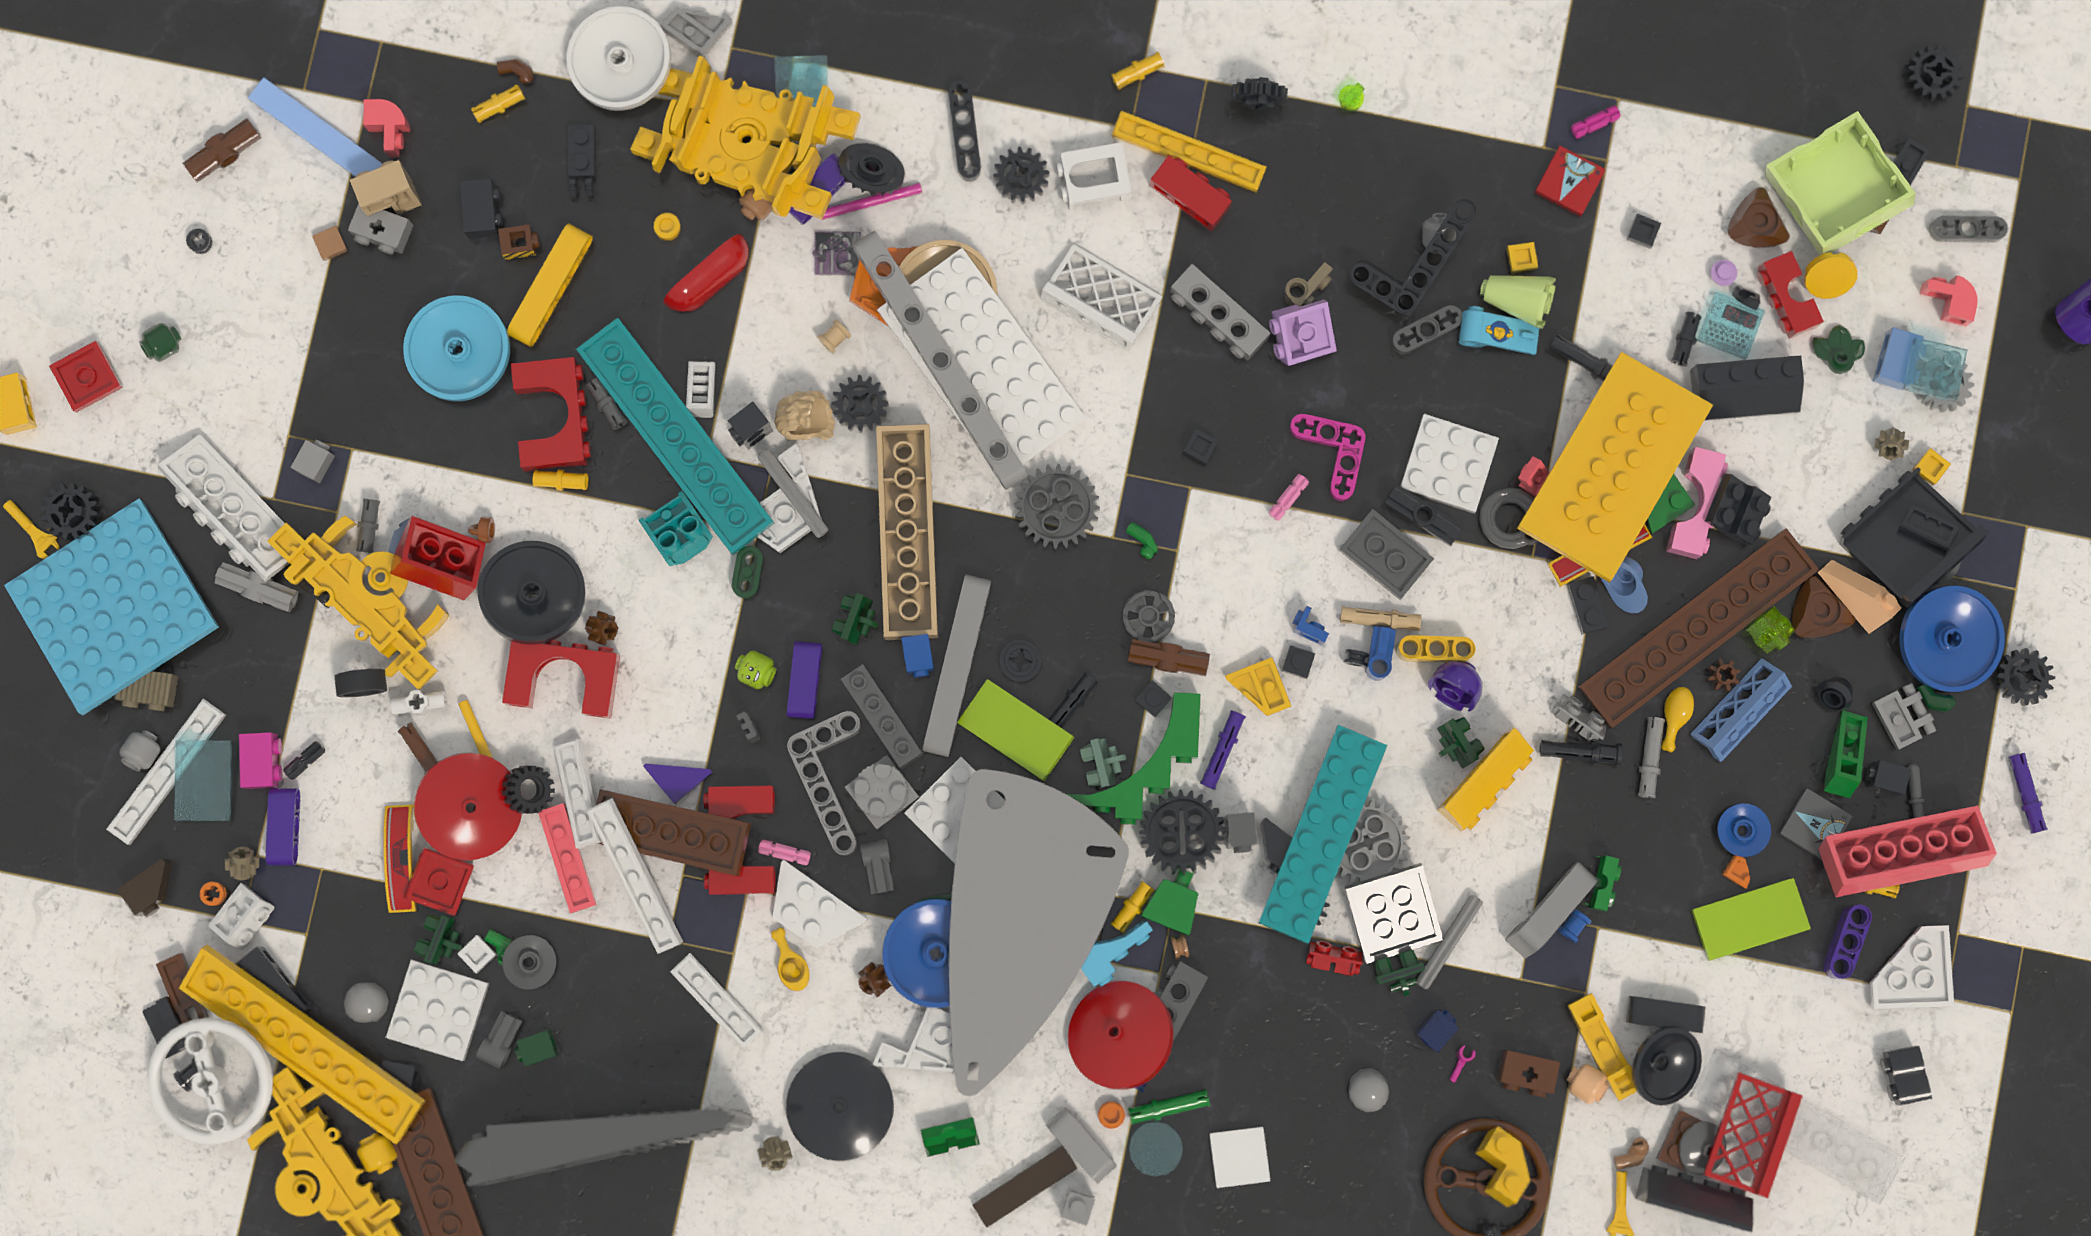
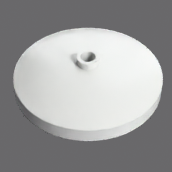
(615, 36)

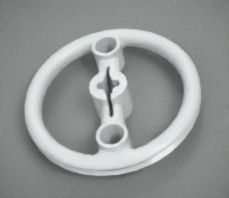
(209, 1071)

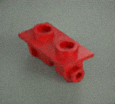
(1323, 953)

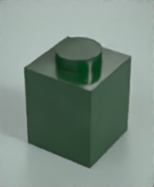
(536, 1048)

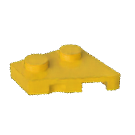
(1262, 686)

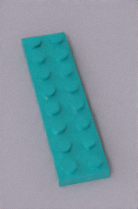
(1322, 834)

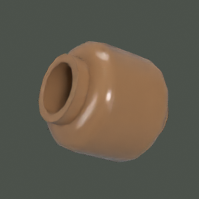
(754, 209)

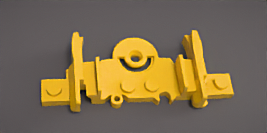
(378, 616)
(313, 1149)

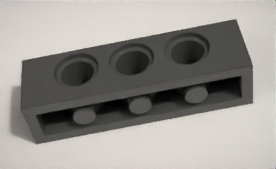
(881, 716)
(1193, 983)

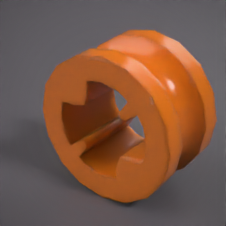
(210, 886)

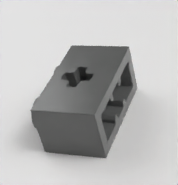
(1240, 832)

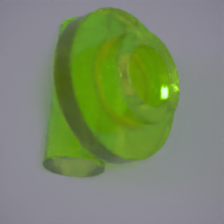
(1351, 97)

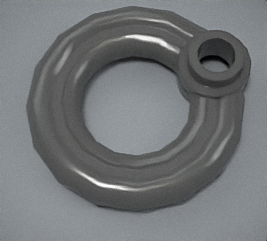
(1488, 522)

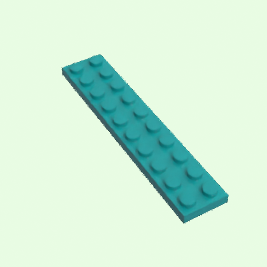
(675, 436)

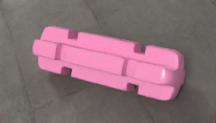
(1288, 497)
(784, 852)

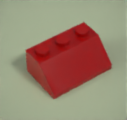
(438, 558)

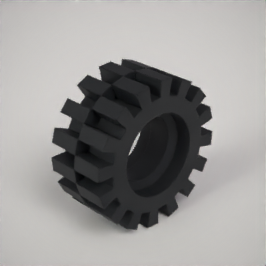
(542, 794)

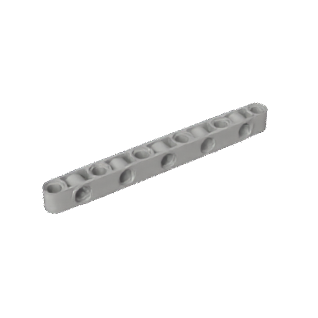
(930, 342)

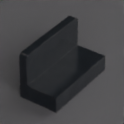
(163, 1019)

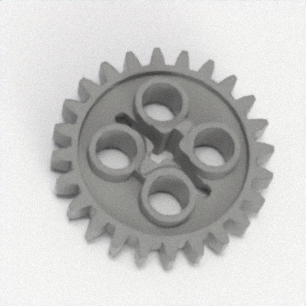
(1375, 863)

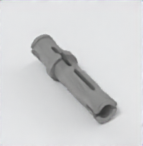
(1649, 768)

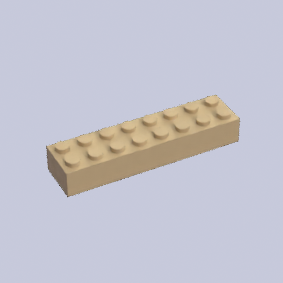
(906, 531)

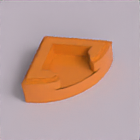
(1737, 871)

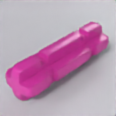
(1595, 121)

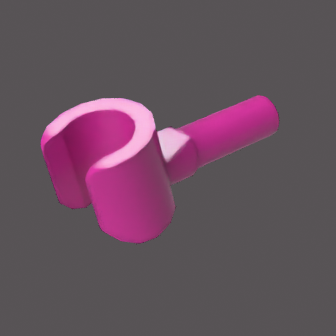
(1461, 1063)

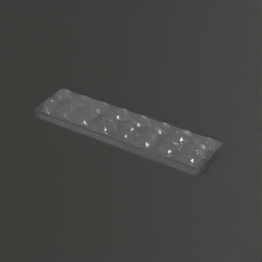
(1815, 1135)

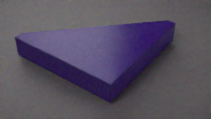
(677, 780)

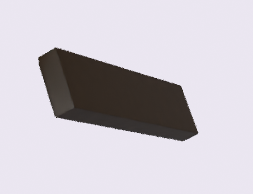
(1024, 1186)

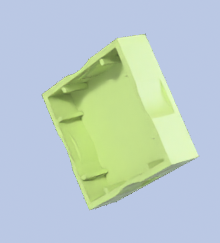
(1840, 185)

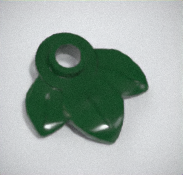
(1838, 346)

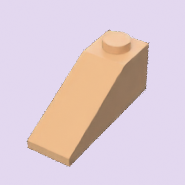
(1864, 598)

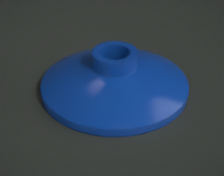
(1756, 825)

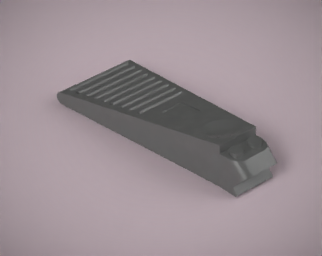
(542, 1147)

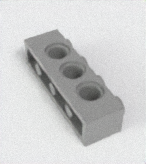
(1195, 281)

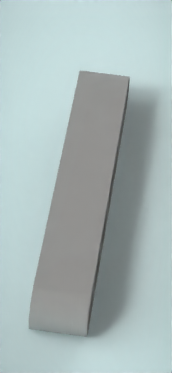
(956, 665)

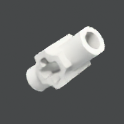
(406, 704)

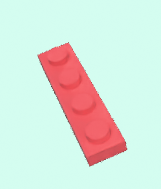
(567, 858)

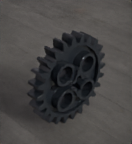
(1158, 833)

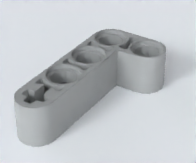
(1552, 911)

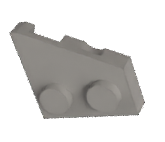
(695, 29)

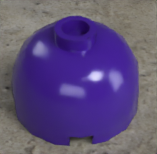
(1457, 685)

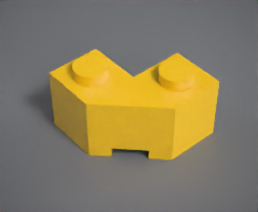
(1508, 1157)

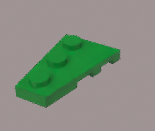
(1671, 504)

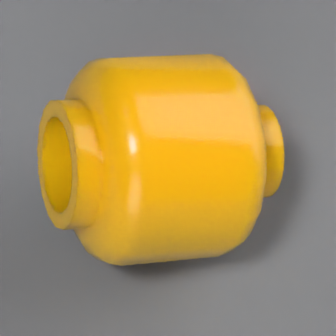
(376, 1153)

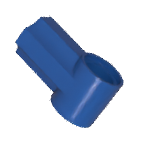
(1380, 650)

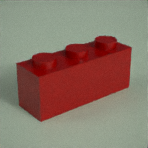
(1190, 192)

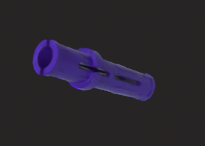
(1222, 748)
(2028, 794)

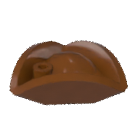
(1758, 222)
(1819, 611)

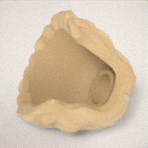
(804, 416)

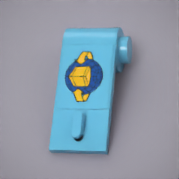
(1499, 331)

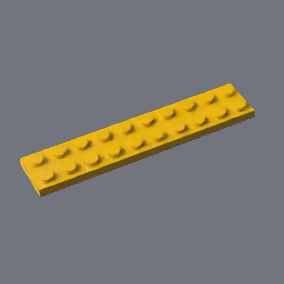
(302, 1044)

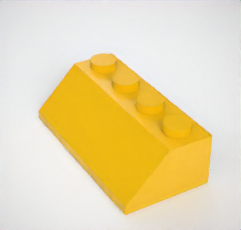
(1486, 779)

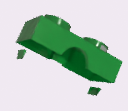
(1607, 873)
(944, 1136)

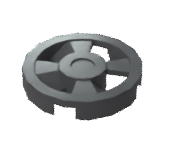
(1148, 616)

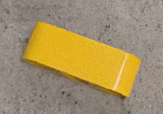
(1422, 652)

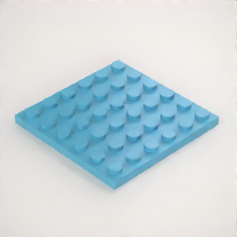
(111, 606)

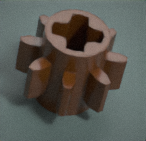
(601, 628)
(1730, 674)
(873, 979)

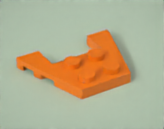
(865, 292)

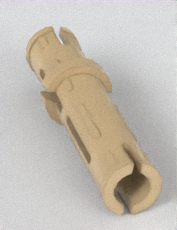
(1389, 619)

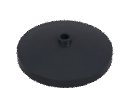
(528, 570)
(866, 1103)

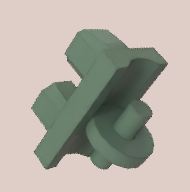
(1106, 761)

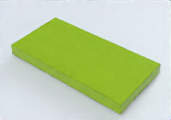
(1015, 730)
(1750, 919)

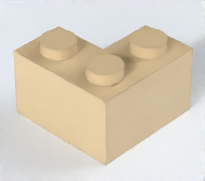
(385, 188)

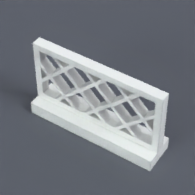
(1094, 317)

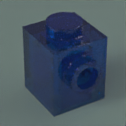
(1437, 1030)

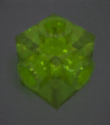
(1771, 630)

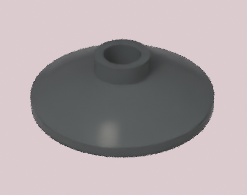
(542, 964)
(1694, 1146)

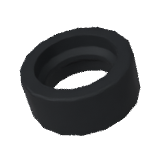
(360, 683)

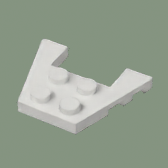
(788, 523)
(930, 1048)

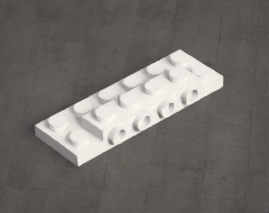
(225, 505)

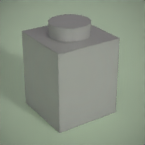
(313, 460)
(1077, 1207)

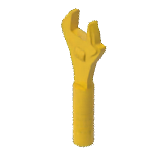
(41, 540)
(1620, 1221)

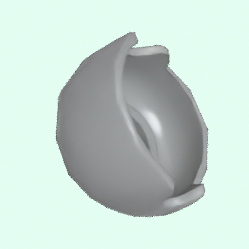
(366, 1002)
(1368, 1090)

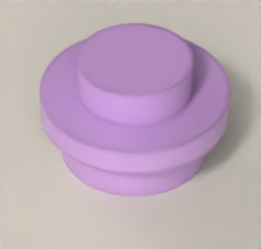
(1723, 272)

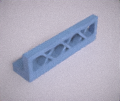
(1746, 711)

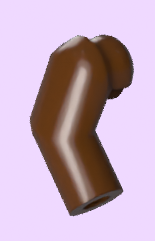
(518, 67)

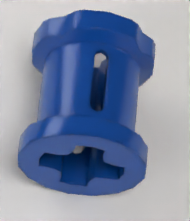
(1574, 925)

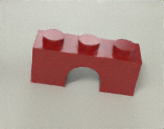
(1794, 315)

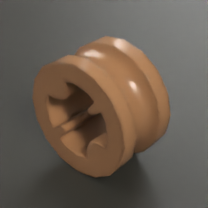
(1179, 946)

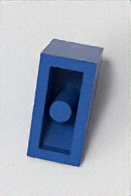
(918, 655)

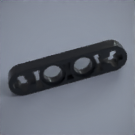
(967, 130)

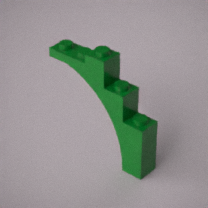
(1179, 742)

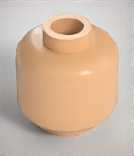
(1588, 1084)

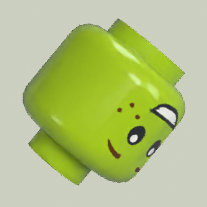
(755, 669)

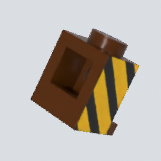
(511, 236)

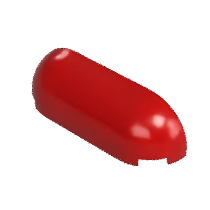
(709, 275)

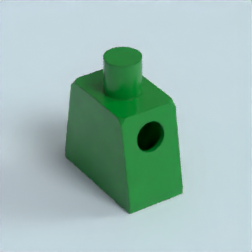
(1173, 904)

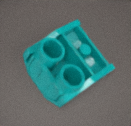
(677, 531)

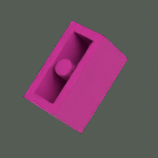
(260, 760)

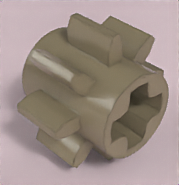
(1891, 443)
(242, 863)
(774, 1153)

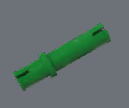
(1166, 1107)

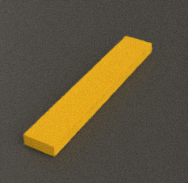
(1191, 151)

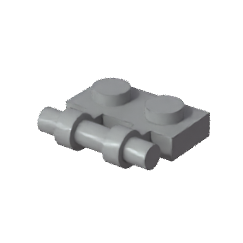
(1897, 719)

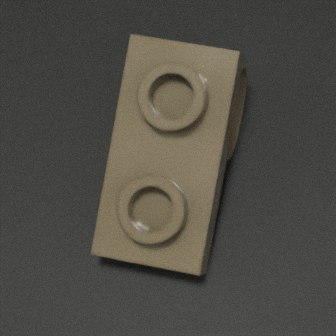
(1318, 280)

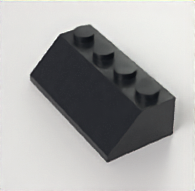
(1750, 387)
(1696, 1199)

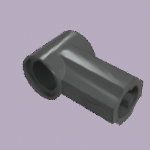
(876, 860)
(496, 1046)

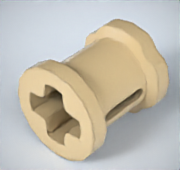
(834, 336)

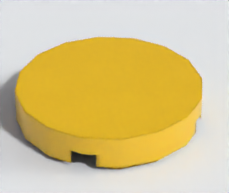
(1830, 275)

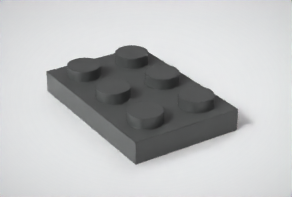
(1386, 554)

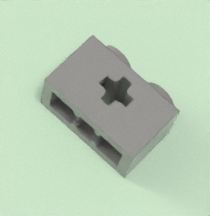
(392, 239)

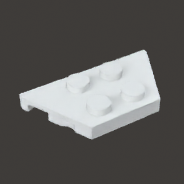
(811, 909)

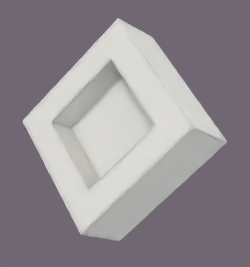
(477, 954)

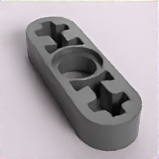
(1987, 235)
(1440, 314)

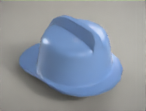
(1627, 587)

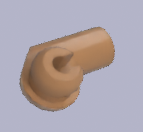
(1634, 1156)

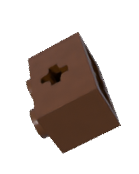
(1544, 1072)

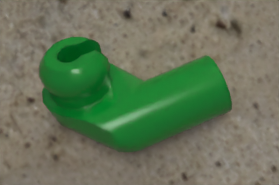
(1145, 537)
(499, 941)

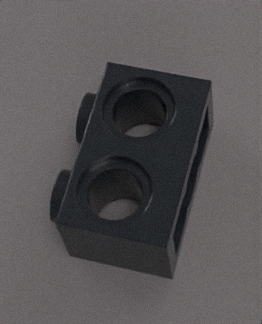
(749, 426)

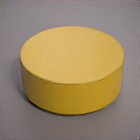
(667, 226)

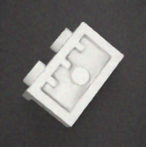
(241, 917)

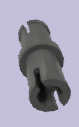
(606, 404)
(368, 525)

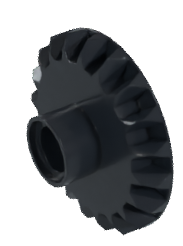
(871, 168)

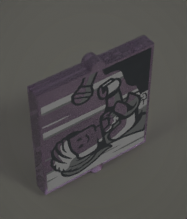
(835, 253)

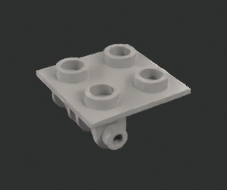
(1592, 722)

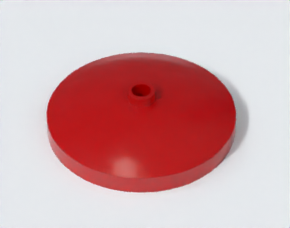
(442, 803)
(1142, 1039)

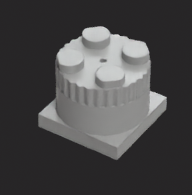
(881, 791)

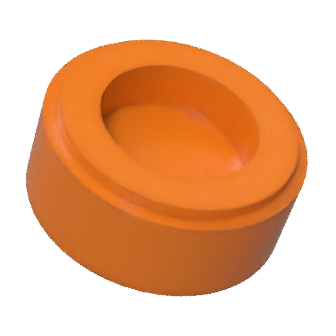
(1111, 1114)

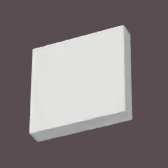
(1239, 1157)

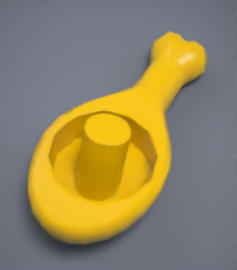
(1677, 712)
(791, 966)

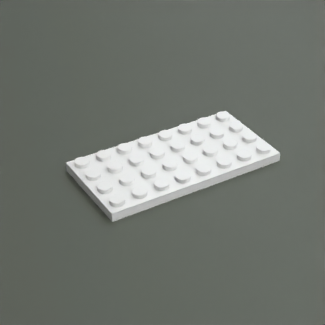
(994, 354)

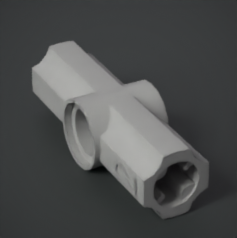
(255, 588)

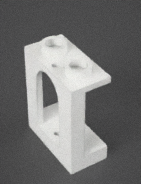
(1076, 195)

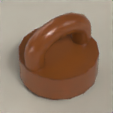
(484, 529)

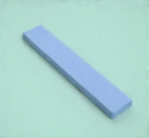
(312, 129)

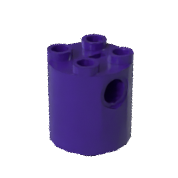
(2075, 314)

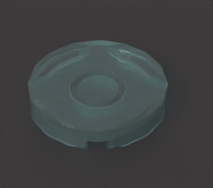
(1155, 1148)

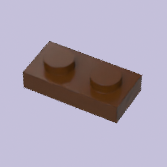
(1670, 1148)

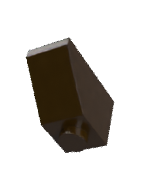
(147, 889)

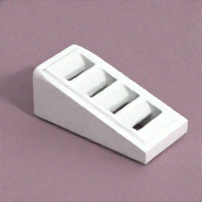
(701, 405)

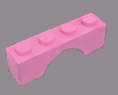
(1704, 470)

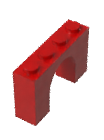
(569, 445)
(598, 667)
(731, 803)

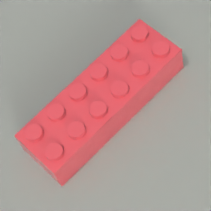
(1907, 851)

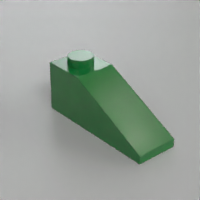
(1846, 755)

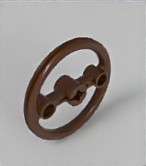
(1434, 1168)

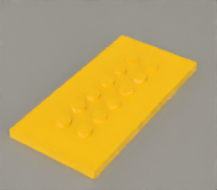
(1615, 467)

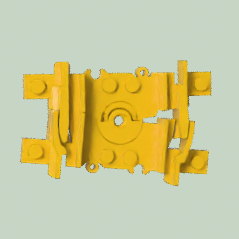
(708, 131)

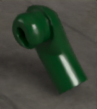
(1936, 701)

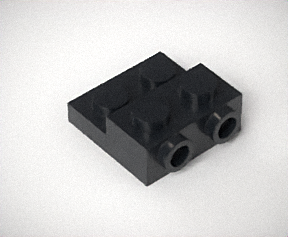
(1738, 509)

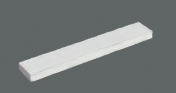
(162, 775)
(634, 875)

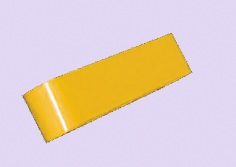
(549, 285)

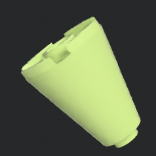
(1521, 296)

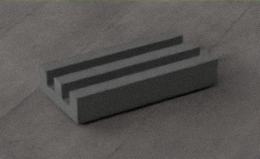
(749, 727)

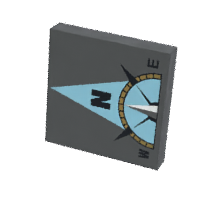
(1812, 821)

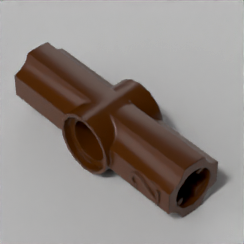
(221, 150)
(1168, 657)

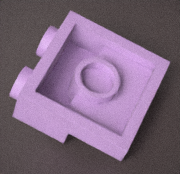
(1302, 332)

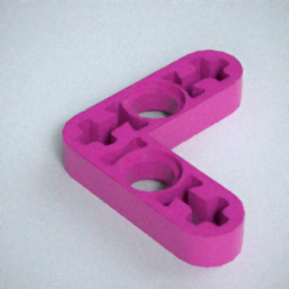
(1344, 448)

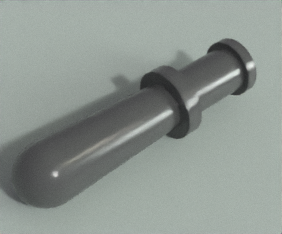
(1915, 791)

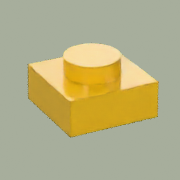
(1522, 257)
(1932, 466)

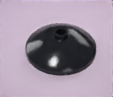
(1666, 1065)

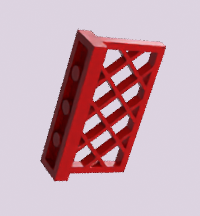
(1776, 1137)

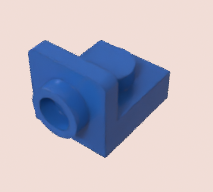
(1312, 631)

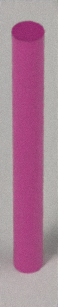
(872, 201)

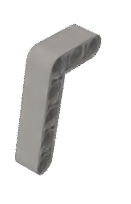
(821, 779)

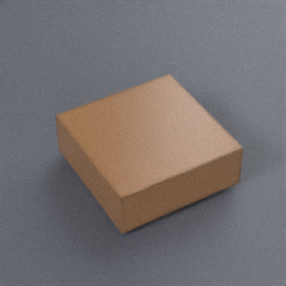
(330, 243)

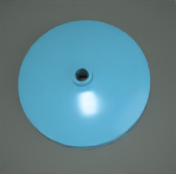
(440, 331)

